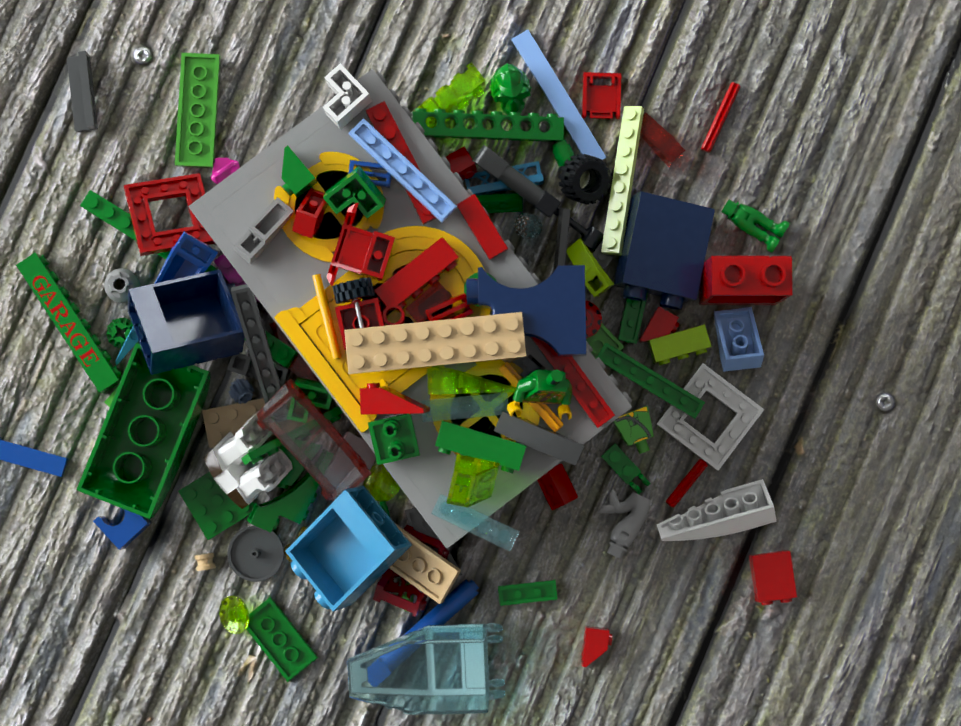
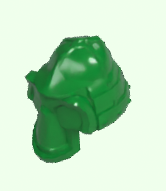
(510, 88)

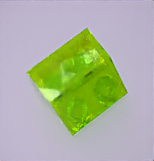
(471, 481)

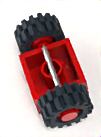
(358, 313)

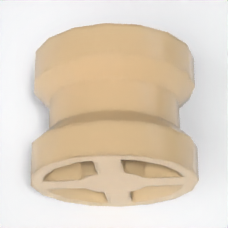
(205, 561)

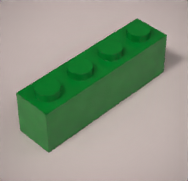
(480, 446)

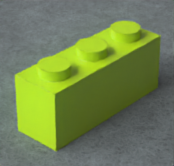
(679, 345)

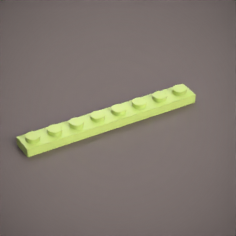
(622, 180)

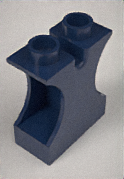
(549, 310)

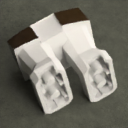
(242, 481)

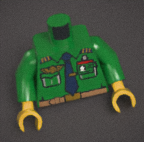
(543, 388)

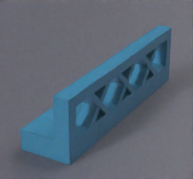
(495, 187)

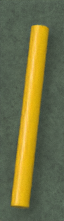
(326, 316)

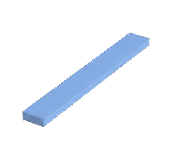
(557, 95)

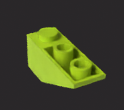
(595, 277)

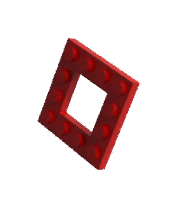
(141, 193)

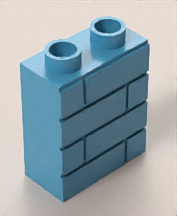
(347, 548)

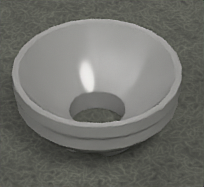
(131, 281)

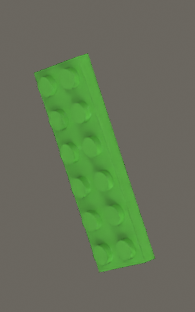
(197, 110)

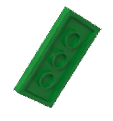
(280, 639)

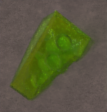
(451, 381)

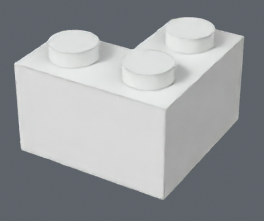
(349, 98)

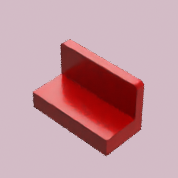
(557, 487)

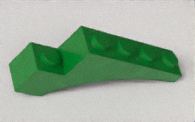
(290, 504)

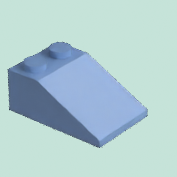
(738, 339)

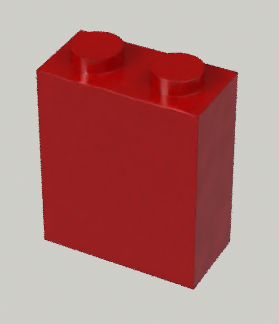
(773, 577)

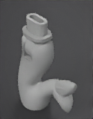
(629, 527)

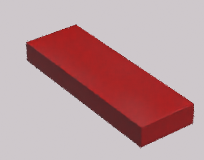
(482, 226)

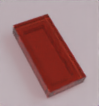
(433, 296)

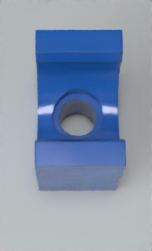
(125, 532)

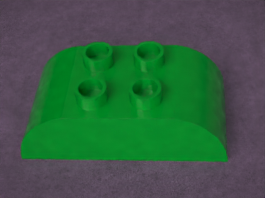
(145, 435)

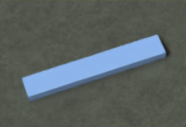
(402, 170)

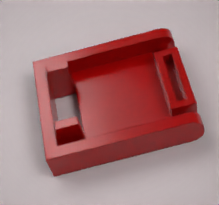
(601, 100)

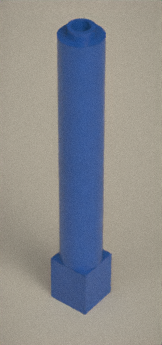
(452, 604)

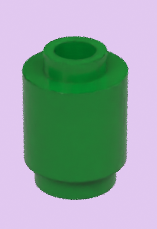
(562, 152)

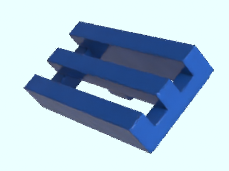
(388, 176)

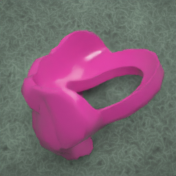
(223, 168)

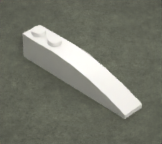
(727, 514)

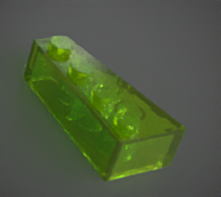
(457, 94)

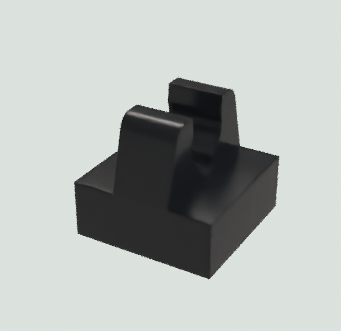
(531, 365)

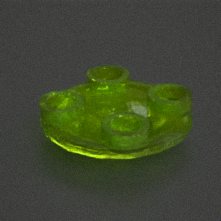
(381, 484)

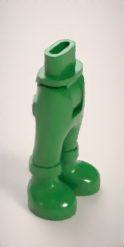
(745, 218)

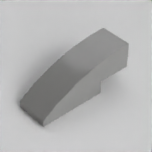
(263, 231)

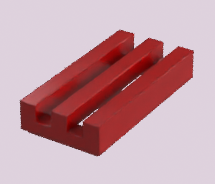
(462, 297)

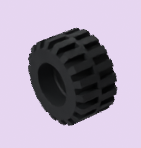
(597, 183)

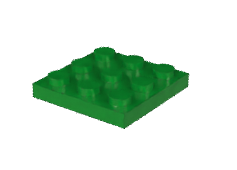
(212, 506)

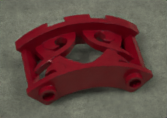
(387, 586)

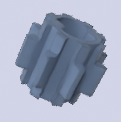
(241, 391)

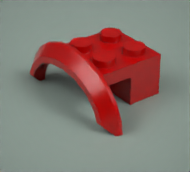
(360, 250)

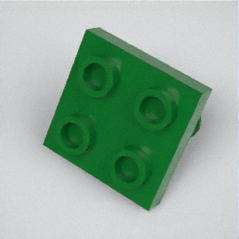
(394, 438)

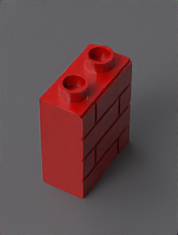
(745, 280)

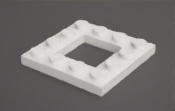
(746, 414)

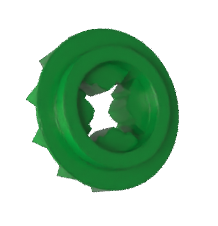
(112, 331)

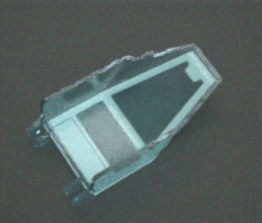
(429, 671)

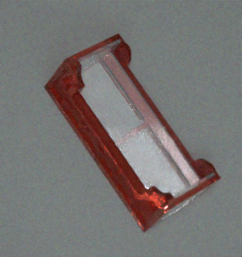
(313, 440)

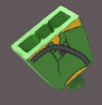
(635, 428)

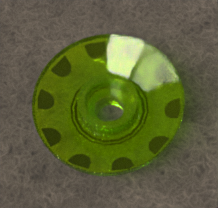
(234, 614)

